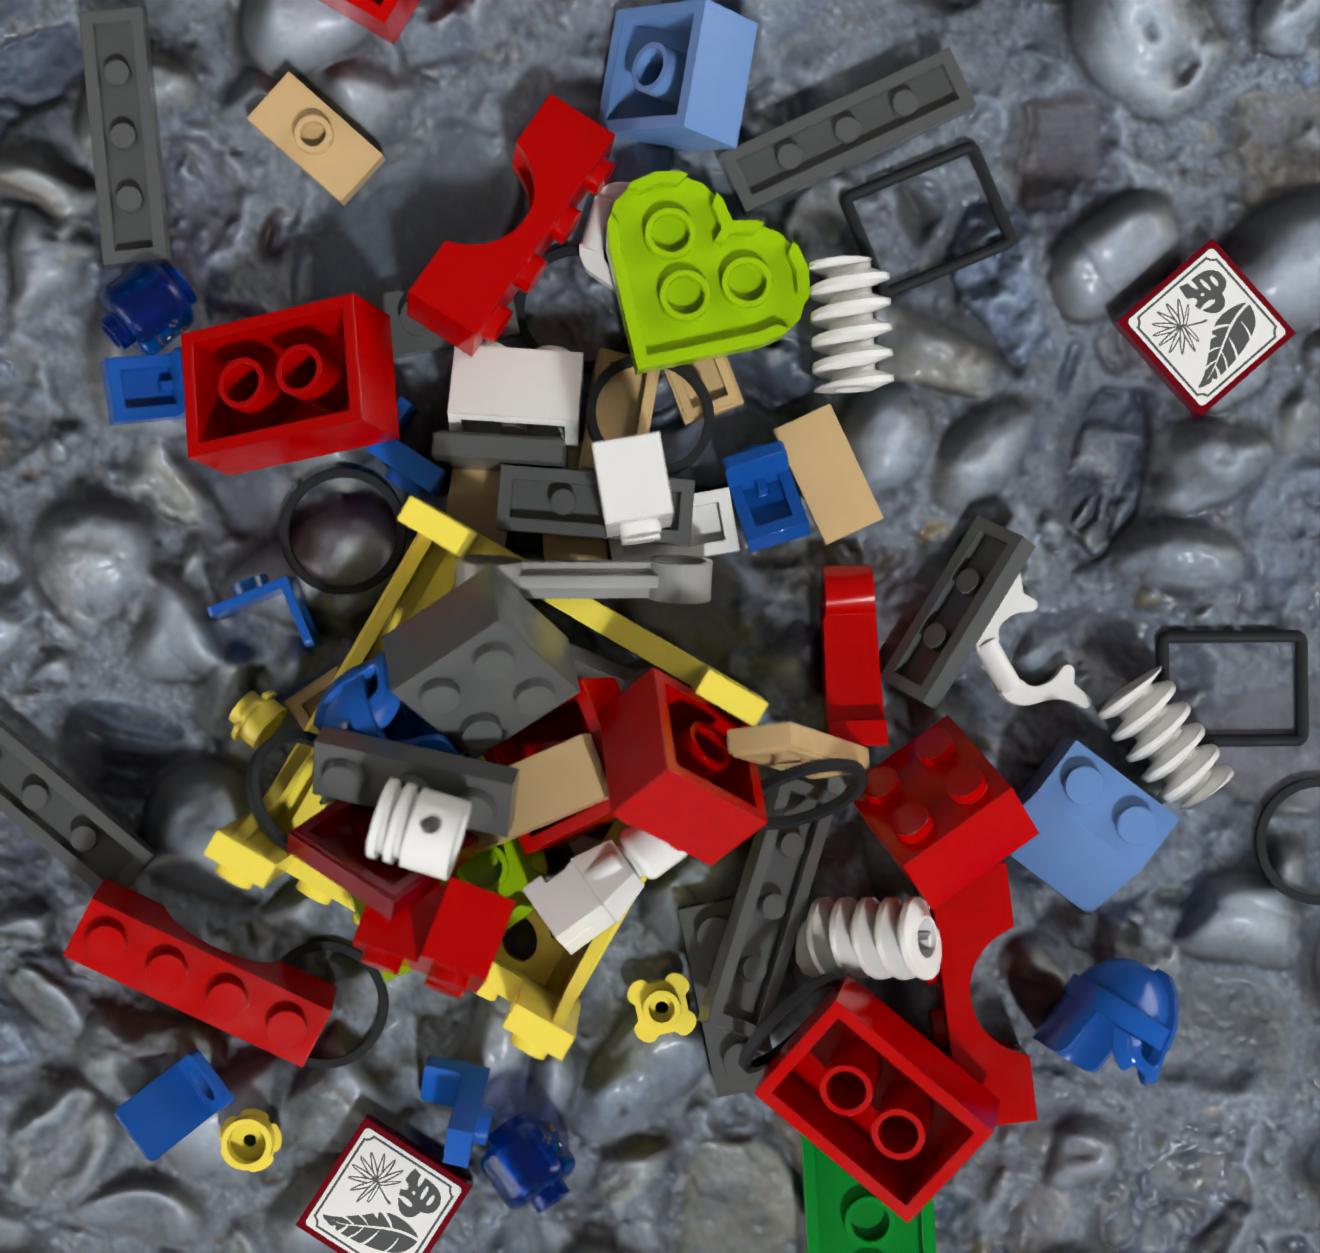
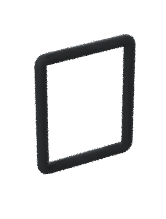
(913, 170)
(1248, 636)

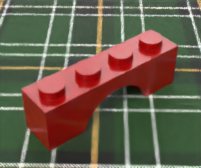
(469, 286)
(966, 927)
(150, 952)

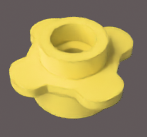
(669, 990)

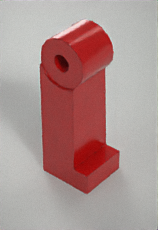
(851, 656)

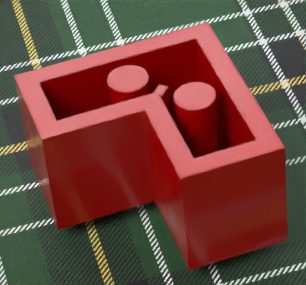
(443, 934)

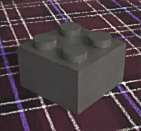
(480, 663)

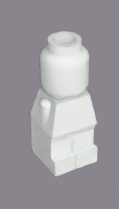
(599, 886)

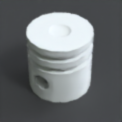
(418, 829)

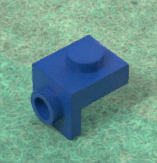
(144, 388)
(407, 467)
(765, 496)
(464, 1087)

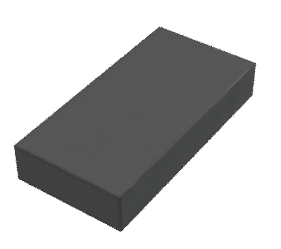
(491, 450)

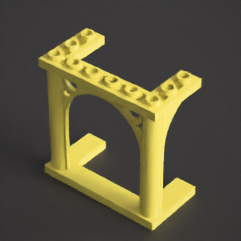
(548, 983)

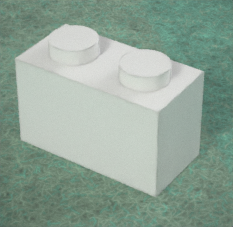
(517, 392)
(633, 487)

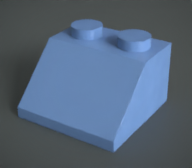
(678, 75)
(1090, 826)

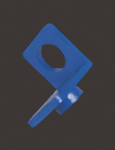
(259, 589)
(173, 1105)

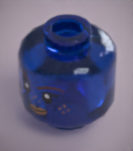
(147, 307)
(528, 1163)

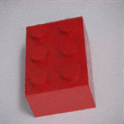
(289, 385)
(878, 1098)

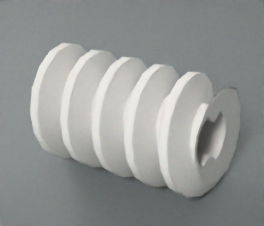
(849, 324)
(1166, 743)
(869, 939)

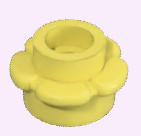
(256, 718)
(233, 1144)

